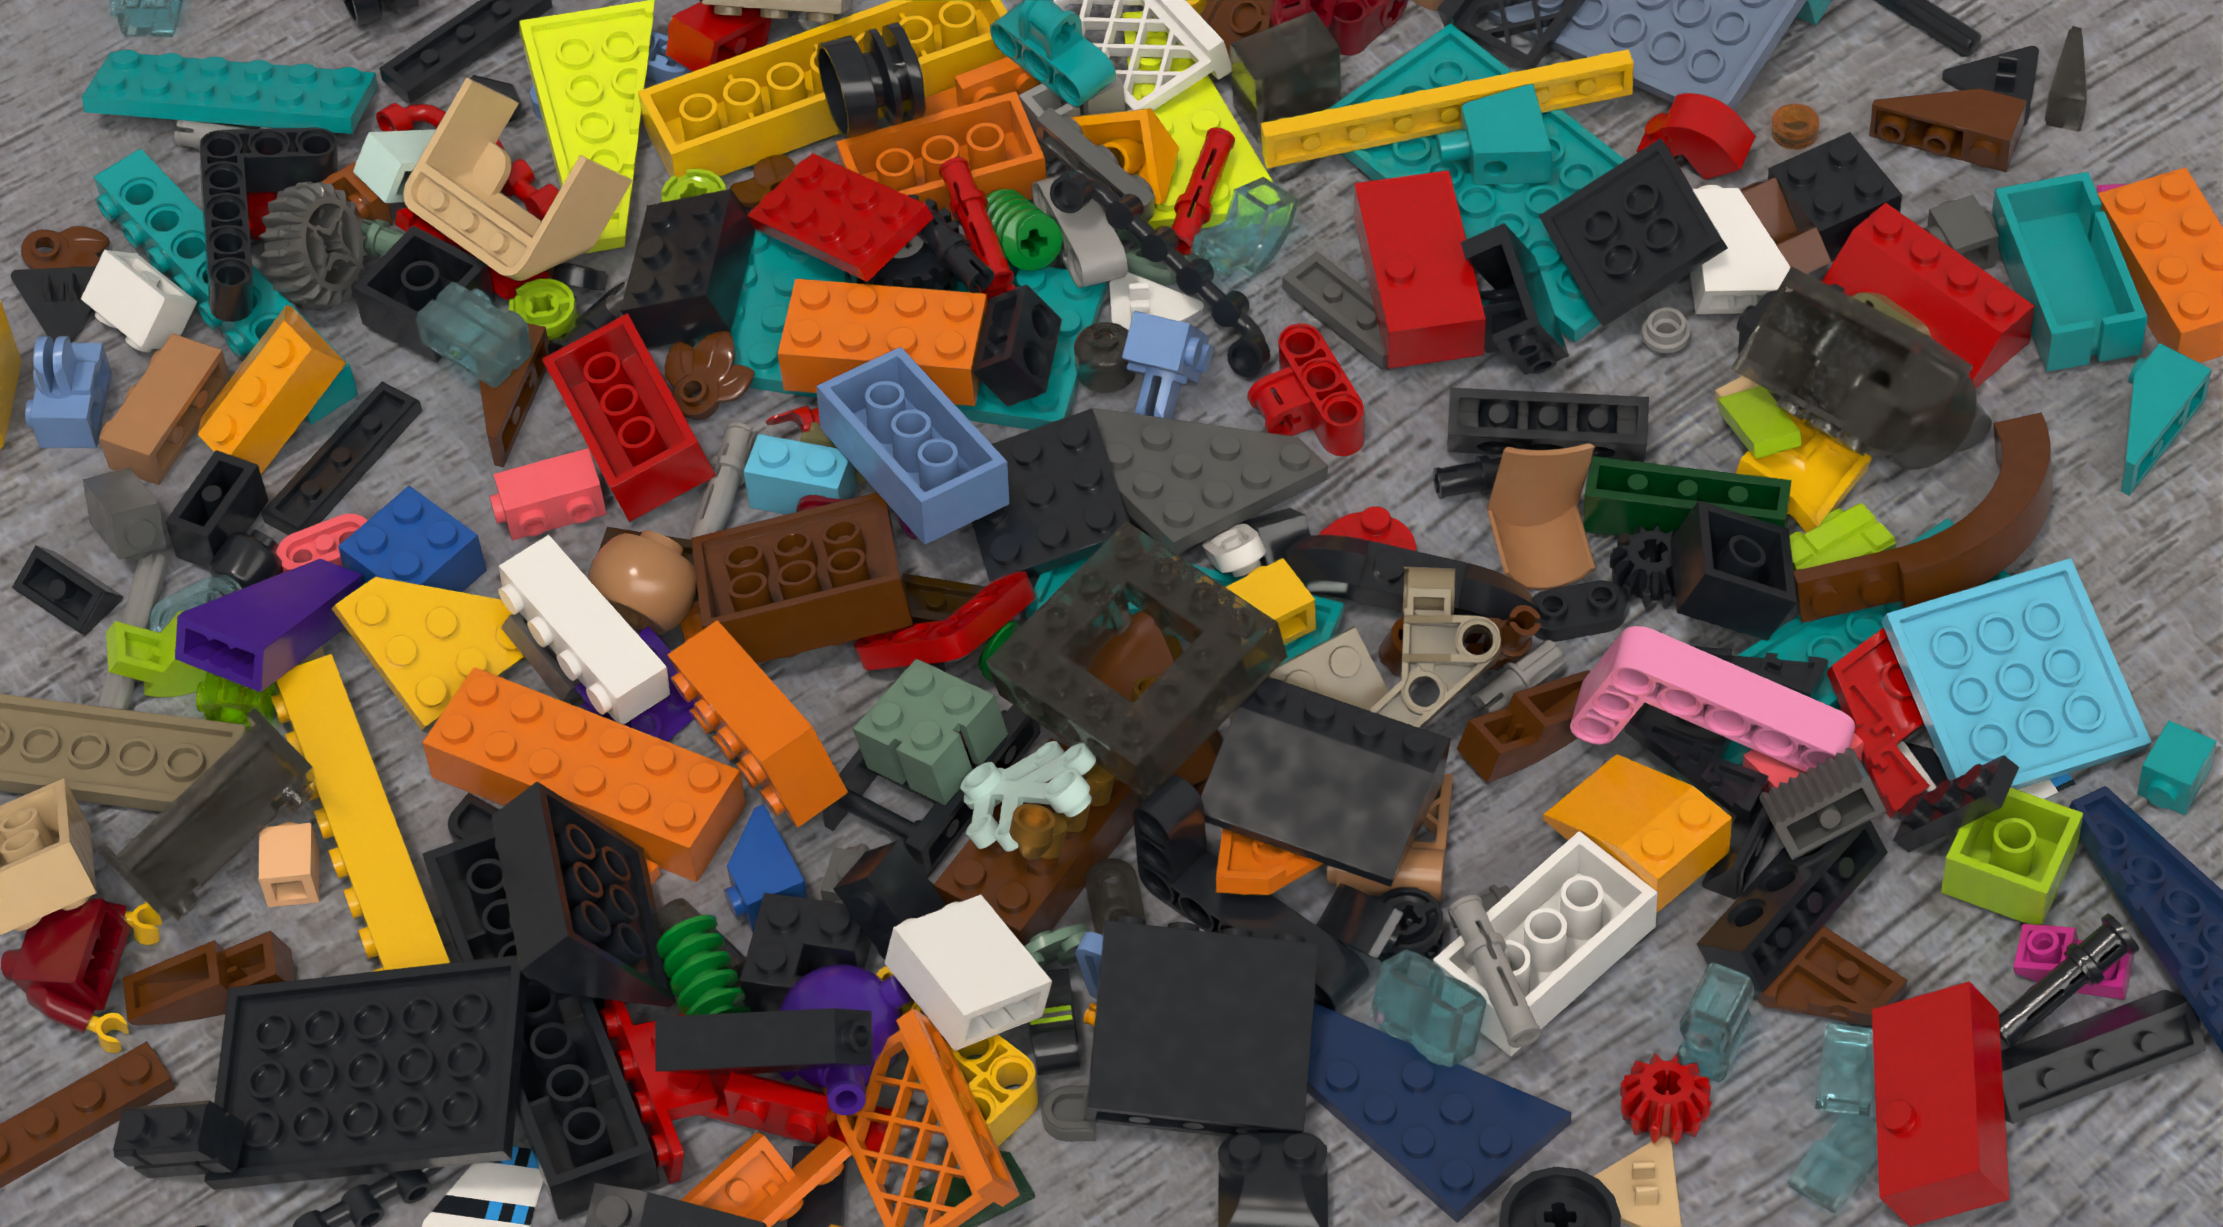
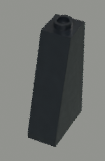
(763, 1041)

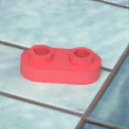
(318, 541)

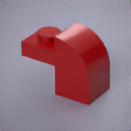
(1704, 132)

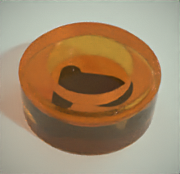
(1795, 126)

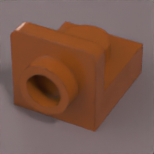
(367, 203)

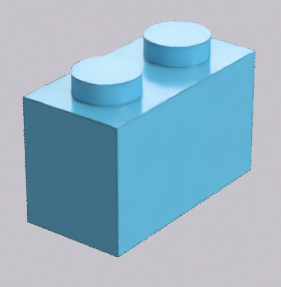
(787, 470)

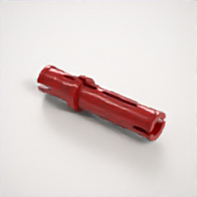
(1214, 153)
(970, 207)

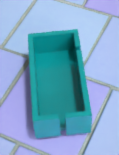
(2077, 286)

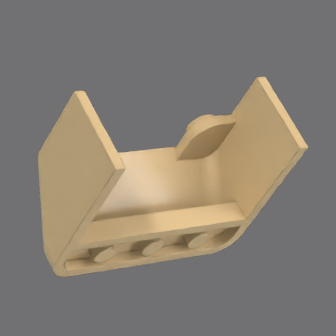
(461, 183)

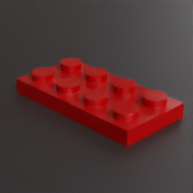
(840, 216)

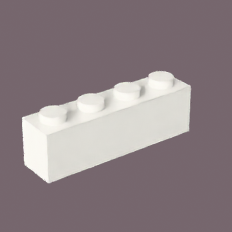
(583, 631)

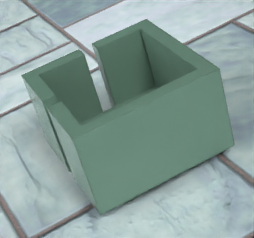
(916, 730)

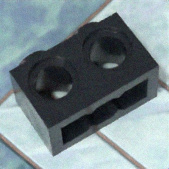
(1017, 345)

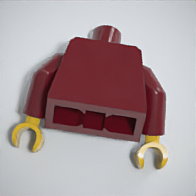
(73, 960)

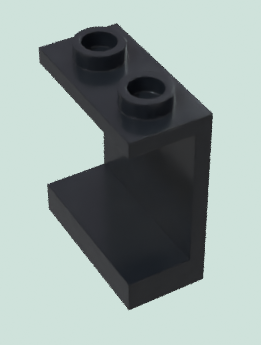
(1506, 261)

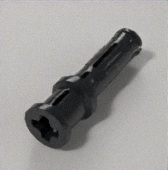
(2082, 965)

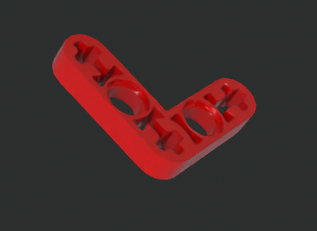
(950, 637)

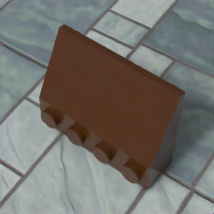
(804, 579)

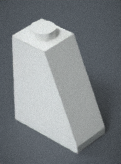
(1747, 267)

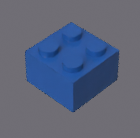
(416, 545)

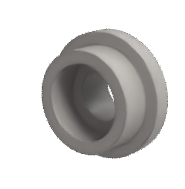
(1666, 330)

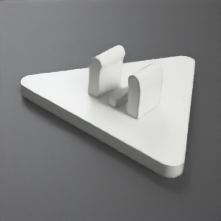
(1142, 295)

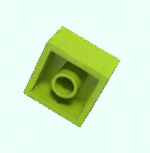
(2014, 857)

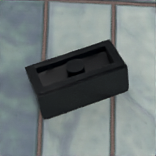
(65, 590)
(1746, 846)

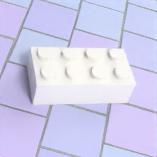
(1561, 930)

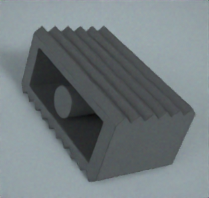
(1822, 803)

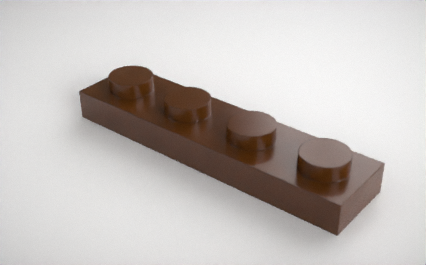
(80, 1111)

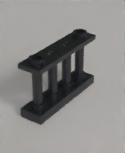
(943, 824)

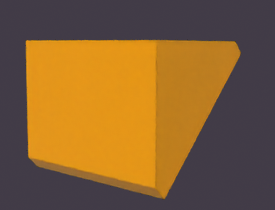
(1138, 144)

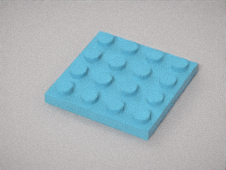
(2017, 676)

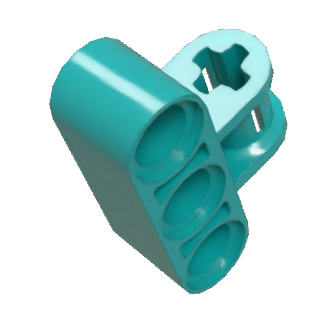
(1053, 50)

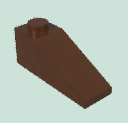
(510, 402)

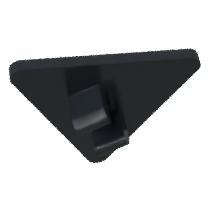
(2004, 73)
(56, 298)

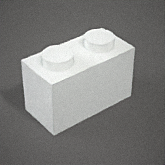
(137, 300)

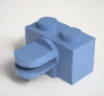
(1167, 357)
(69, 393)

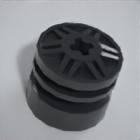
(881, 78)

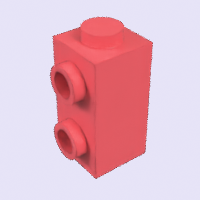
(548, 494)

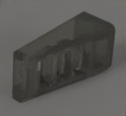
(2068, 89)

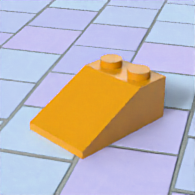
(1647, 823)

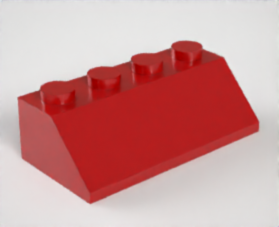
(1938, 286)

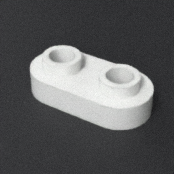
(1235, 550)

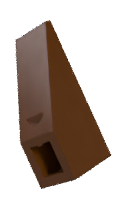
(1957, 124)

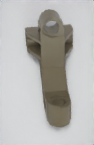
(1435, 646)

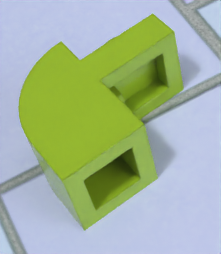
(151, 659)

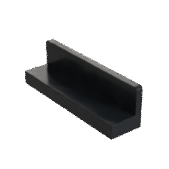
(2098, 1053)

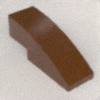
(1523, 732)
(198, 980)

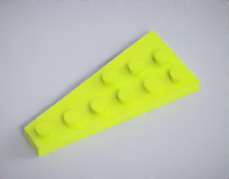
(587, 91)
(1187, 121)

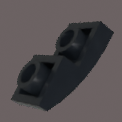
(1361, 921)

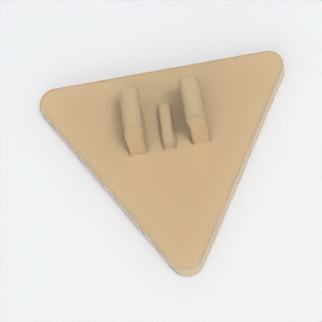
(1645, 1186)

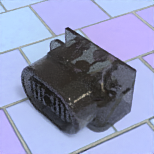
(1860, 374)

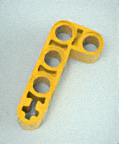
(990, 1074)

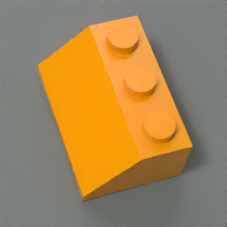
(271, 391)

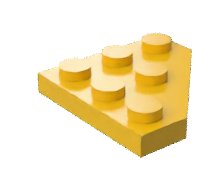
(427, 640)

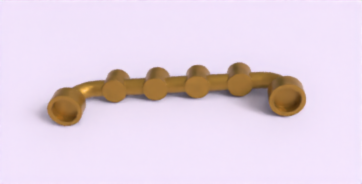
(1044, 832)

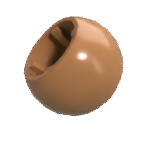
(645, 580)

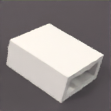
(967, 972)

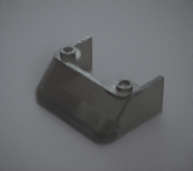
(213, 820)

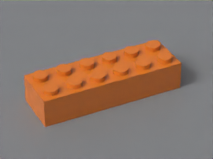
(655, 793)

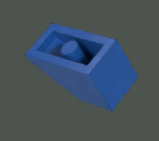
(759, 867)

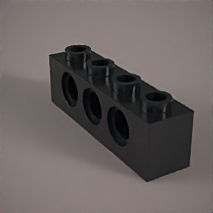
(1531, 420)
(1790, 905)

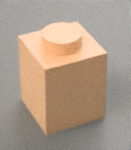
(289, 864)

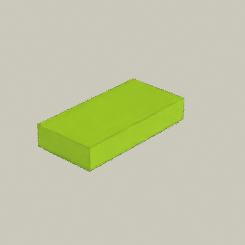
(1759, 422)

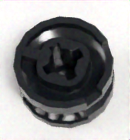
(1423, 915)

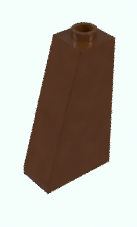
(1150, 652)

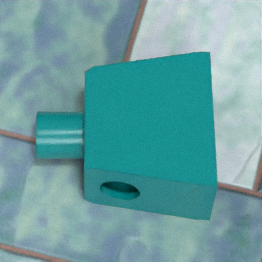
(1501, 139)

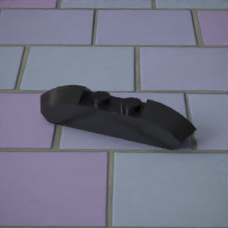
(1375, 575)

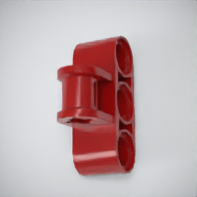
(1310, 394)

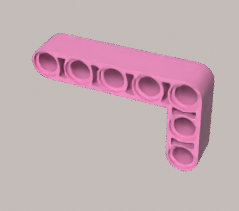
(1709, 693)

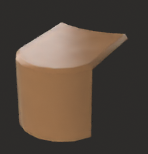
(1539, 518)

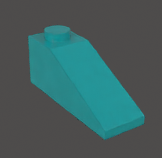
(2162, 401)

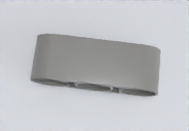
(1089, 242)

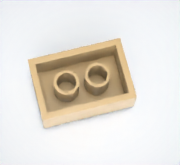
(43, 856)

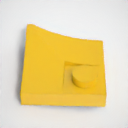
(1819, 472)

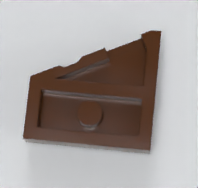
(1834, 982)

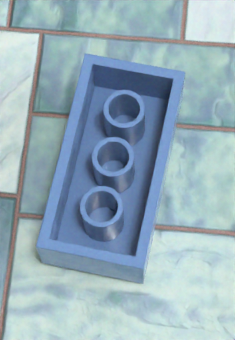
(913, 445)

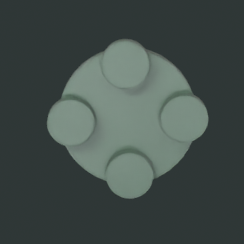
(1057, 945)

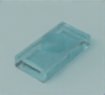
(1846, 1070)

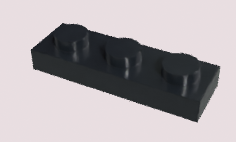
(1955, 803)

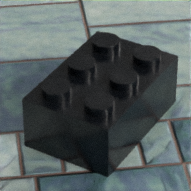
(688, 268)

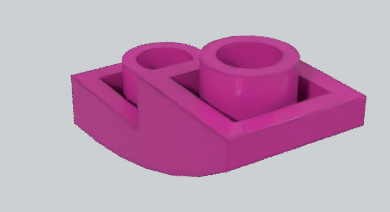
(2043, 949)

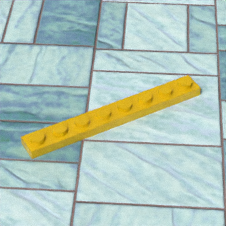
(1439, 109)

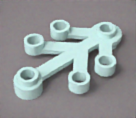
(1012, 786)

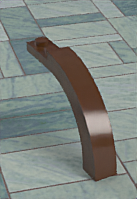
(1955, 557)

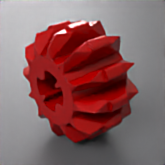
(1665, 1098)

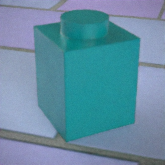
(2176, 768)

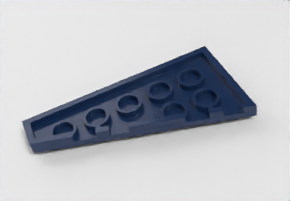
(2165, 896)
(1432, 1122)

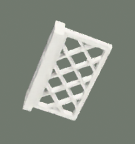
(1184, 27)

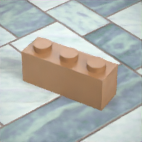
(164, 408)

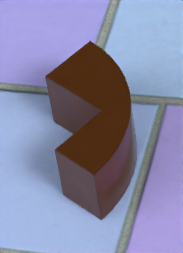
(1800, 248)

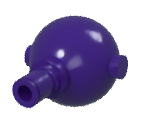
(855, 989)

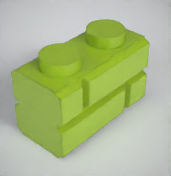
(1840, 537)

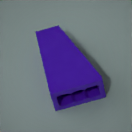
(266, 626)

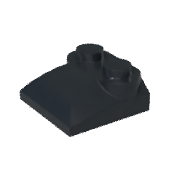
(1273, 1180)

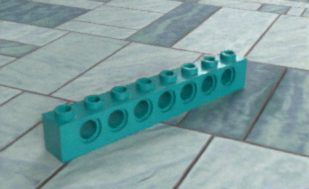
(171, 232)

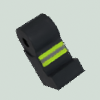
(1055, 1033)

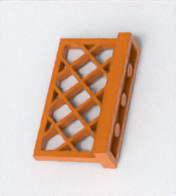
(959, 1120)

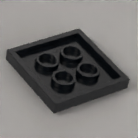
(1632, 232)
(1059, 499)

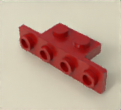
(656, 1095)
(784, 1110)

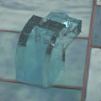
(1252, 231)

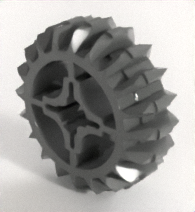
(313, 245)

